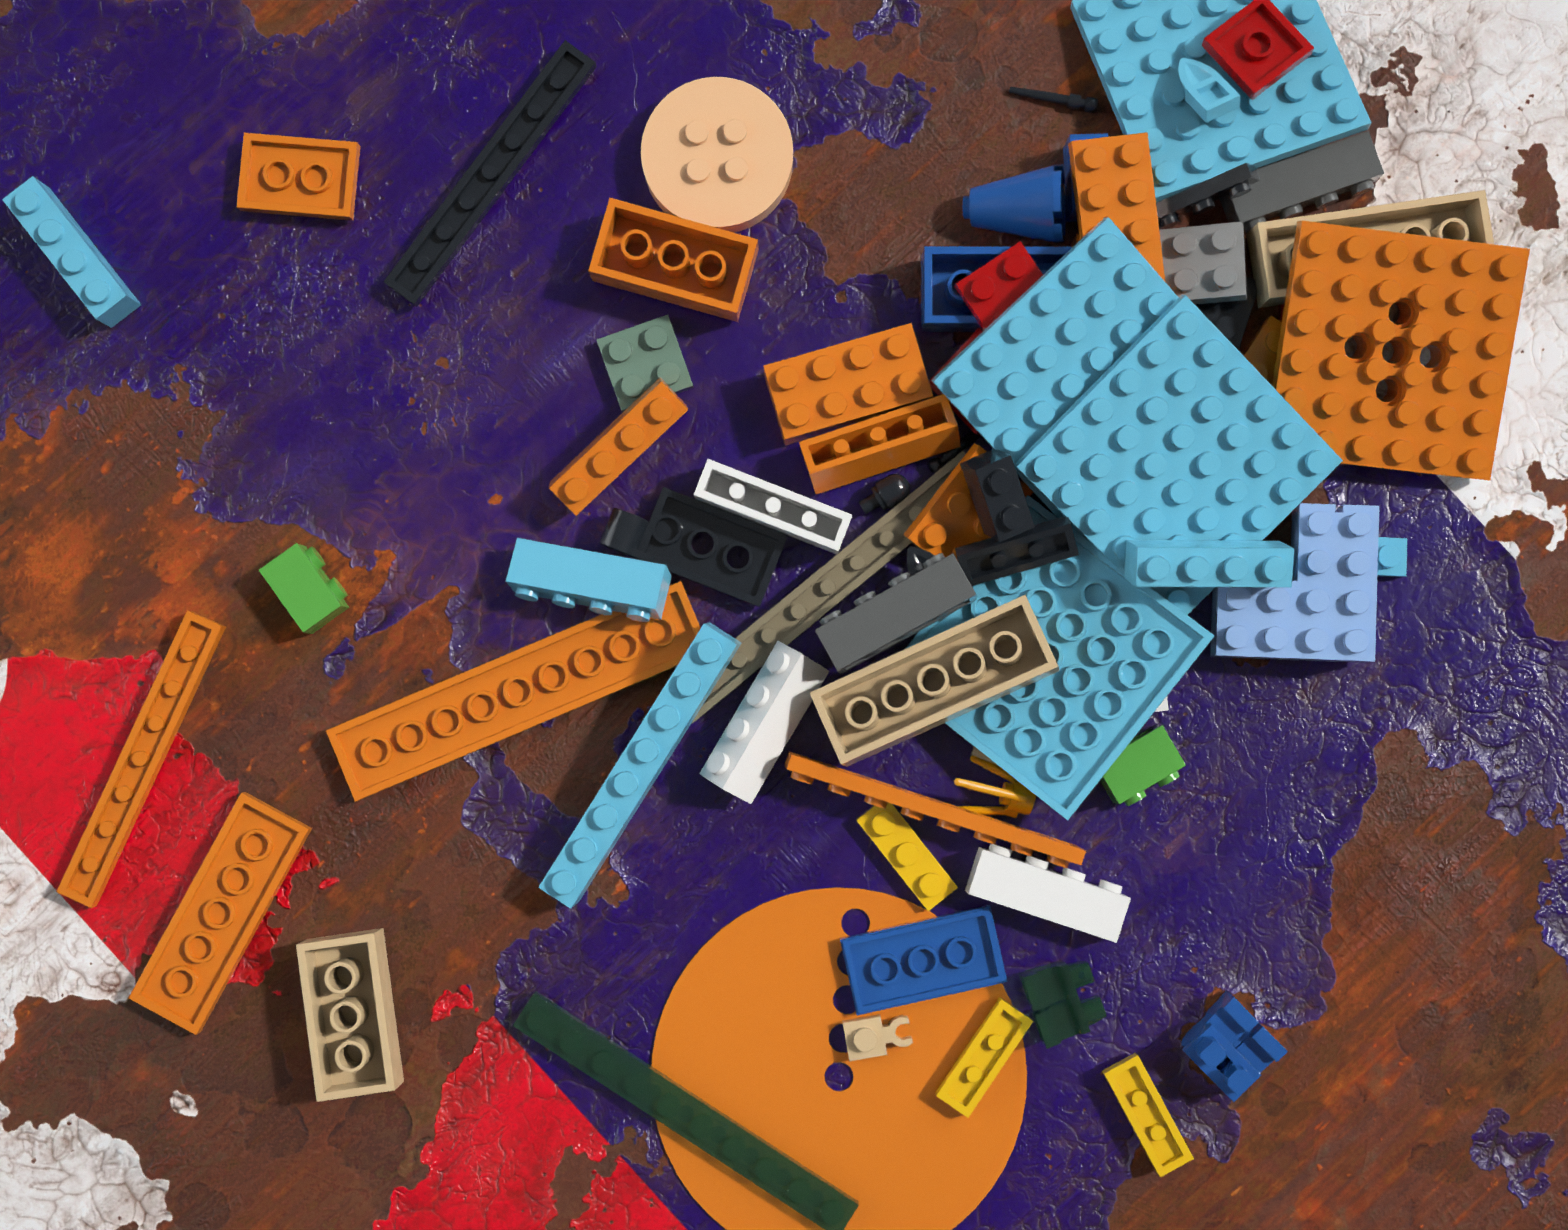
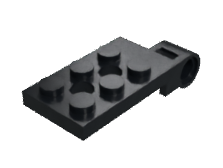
(669, 542)

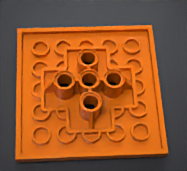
(1450, 297)

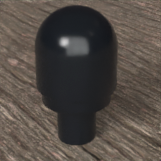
(886, 493)

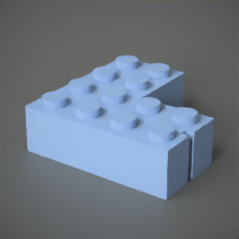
(1331, 598)

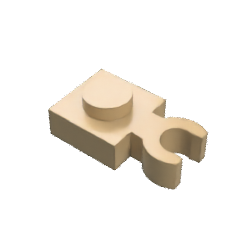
(868, 1037)

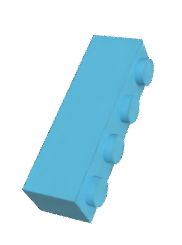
(71, 252)
(1208, 563)
(588, 579)

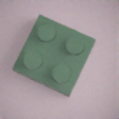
(641, 357)

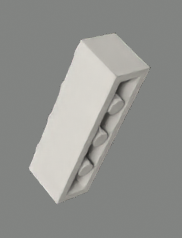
(772, 506)
(764, 722)
(1048, 894)

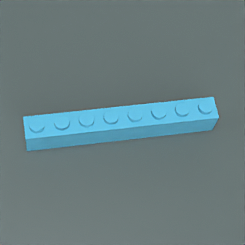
(640, 764)

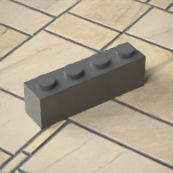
(1307, 180)
(895, 613)

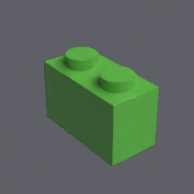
(305, 588)
(1145, 761)

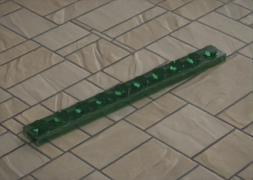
(686, 1113)

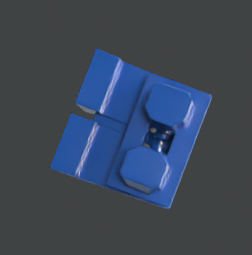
(1231, 1046)

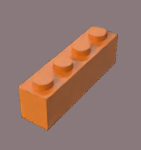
(880, 444)
(618, 446)

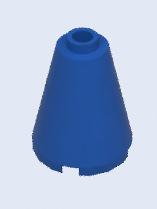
(1021, 205)

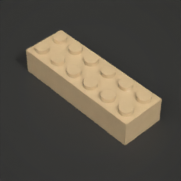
(1449, 216)
(934, 681)

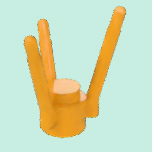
(1012, 795)

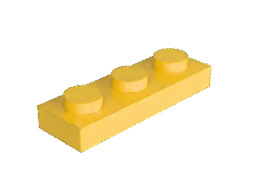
(907, 854)
(983, 1057)
(1147, 1114)

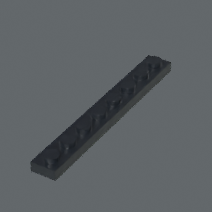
(490, 173)

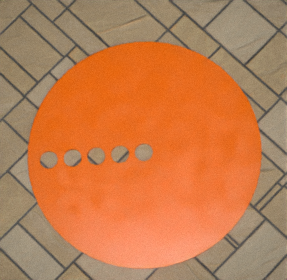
(754, 1042)

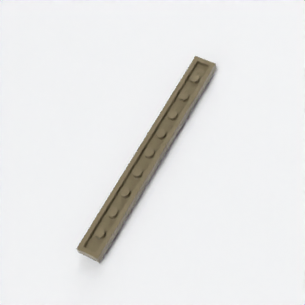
(826, 587)

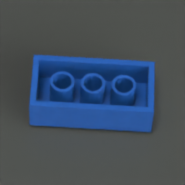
(945, 266)

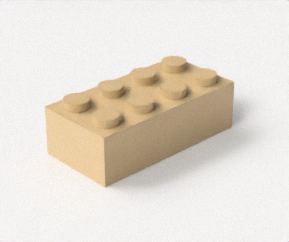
(350, 1014)

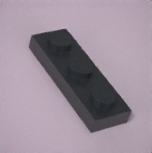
(1202, 196)
(1033, 548)

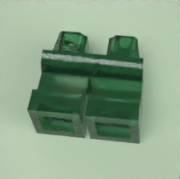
(1055, 1001)

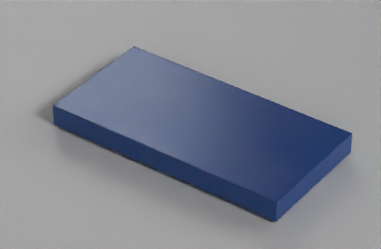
(923, 960)

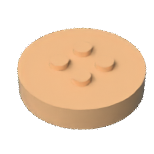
(717, 153)

